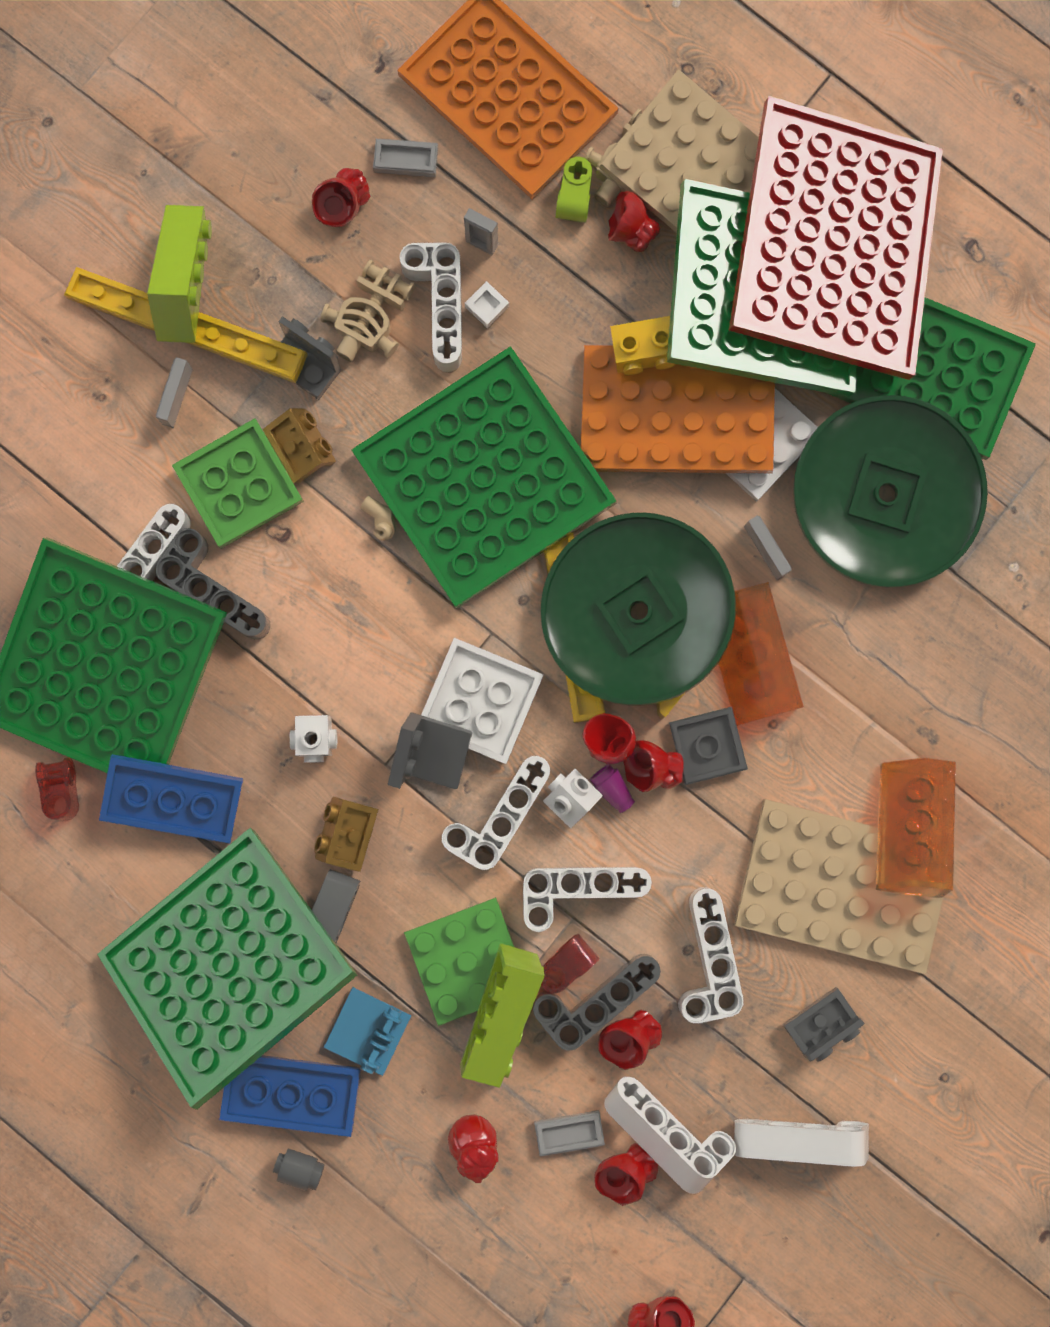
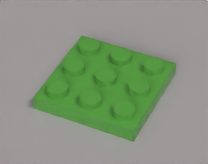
(237, 483)
(457, 957)

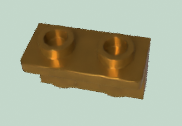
(299, 443)
(345, 834)

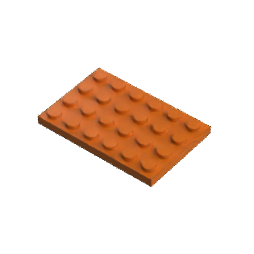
(508, 92)
(674, 419)

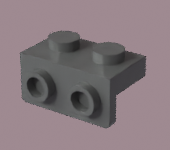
(824, 1025)

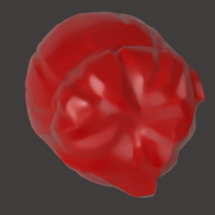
(339, 198)
(631, 223)
(609, 738)
(653, 767)
(629, 1039)
(474, 1147)
(625, 1175)
(661, 1312)

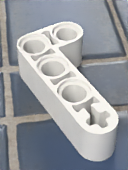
(441, 306)
(139, 554)
(503, 809)
(585, 890)
(709, 953)
(666, 1139)
(803, 1142)

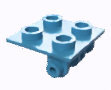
(367, 1031)

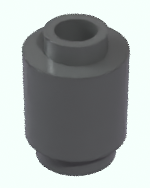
(298, 1170)

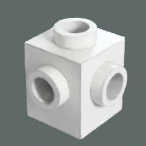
(307, 727)
(571, 797)

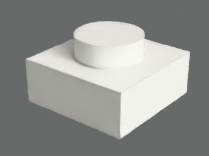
(486, 304)

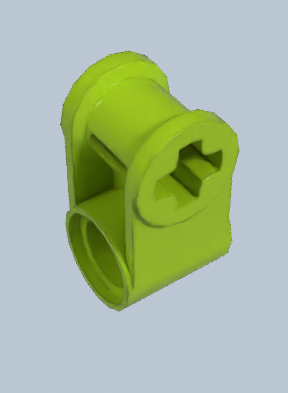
(574, 193)

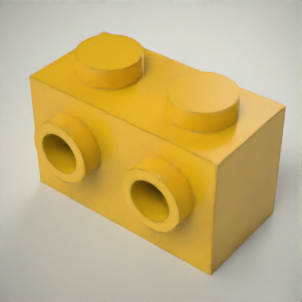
(641, 345)

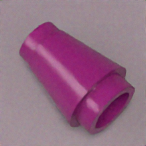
(613, 788)

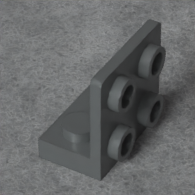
(321, 363)
(430, 752)

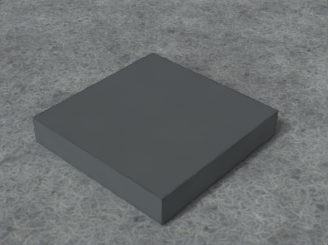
(708, 745)

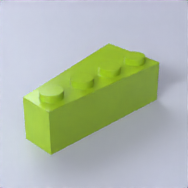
(179, 273)
(502, 1015)

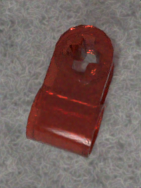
(57, 786)
(572, 960)

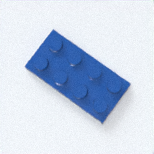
(170, 799)
(294, 1096)

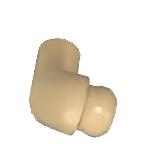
(382, 516)

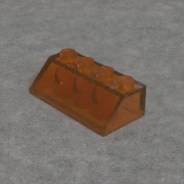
(757, 661)
(916, 827)

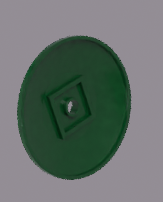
(935, 484)
(630, 563)

